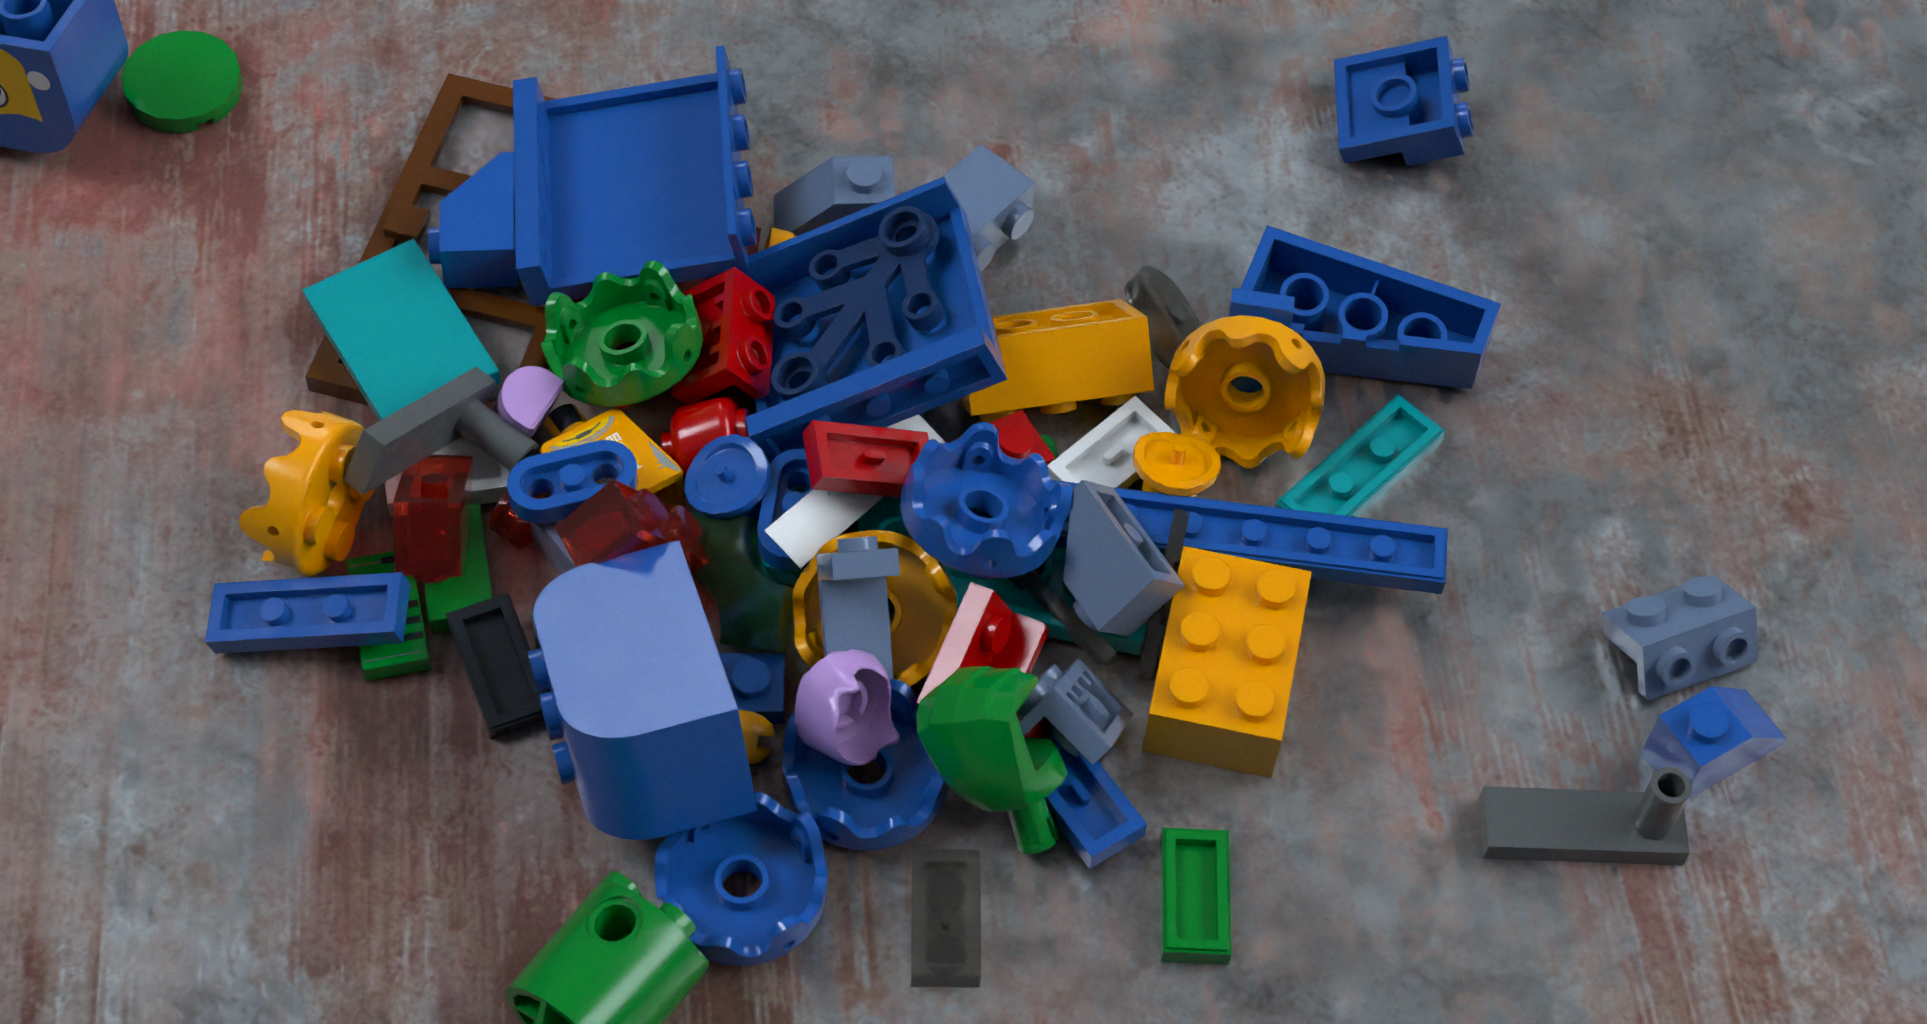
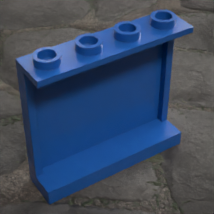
(631, 182)
(938, 363)

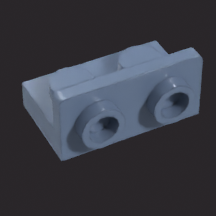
(1080, 707)

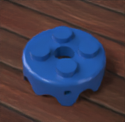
(973, 477)
(873, 813)
(774, 846)

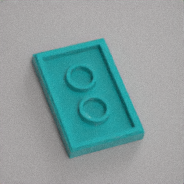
(396, 328)

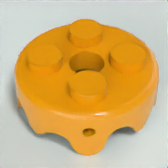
(1242, 423)
(309, 504)
(921, 598)

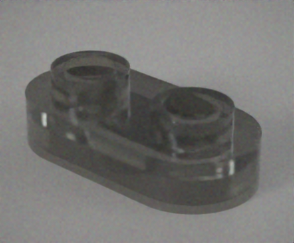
(1166, 308)

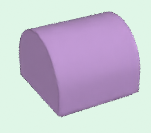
(528, 397)

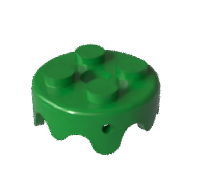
(615, 312)

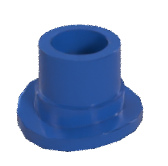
(728, 478)

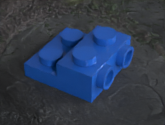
(1403, 103)

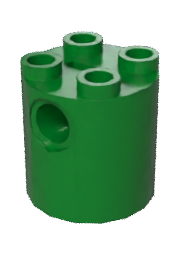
(611, 962)

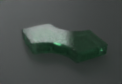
(750, 602)

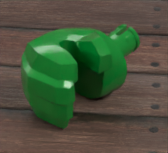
(983, 755)

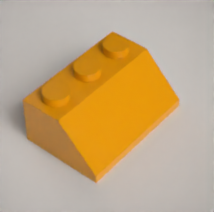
(1067, 358)

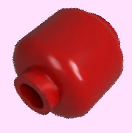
(700, 424)

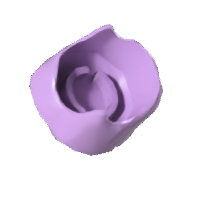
(846, 707)

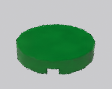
(182, 81)

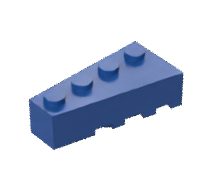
(1374, 316)

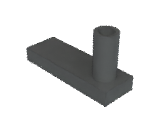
(430, 425)
(1588, 823)

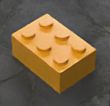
(1227, 662)

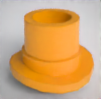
(1175, 464)

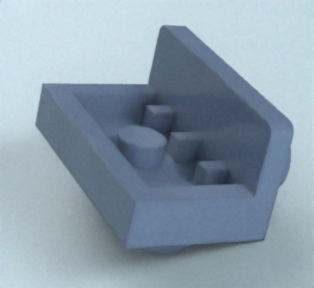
(1684, 634)

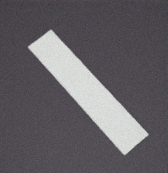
(824, 517)

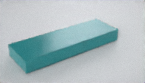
(1367, 462)

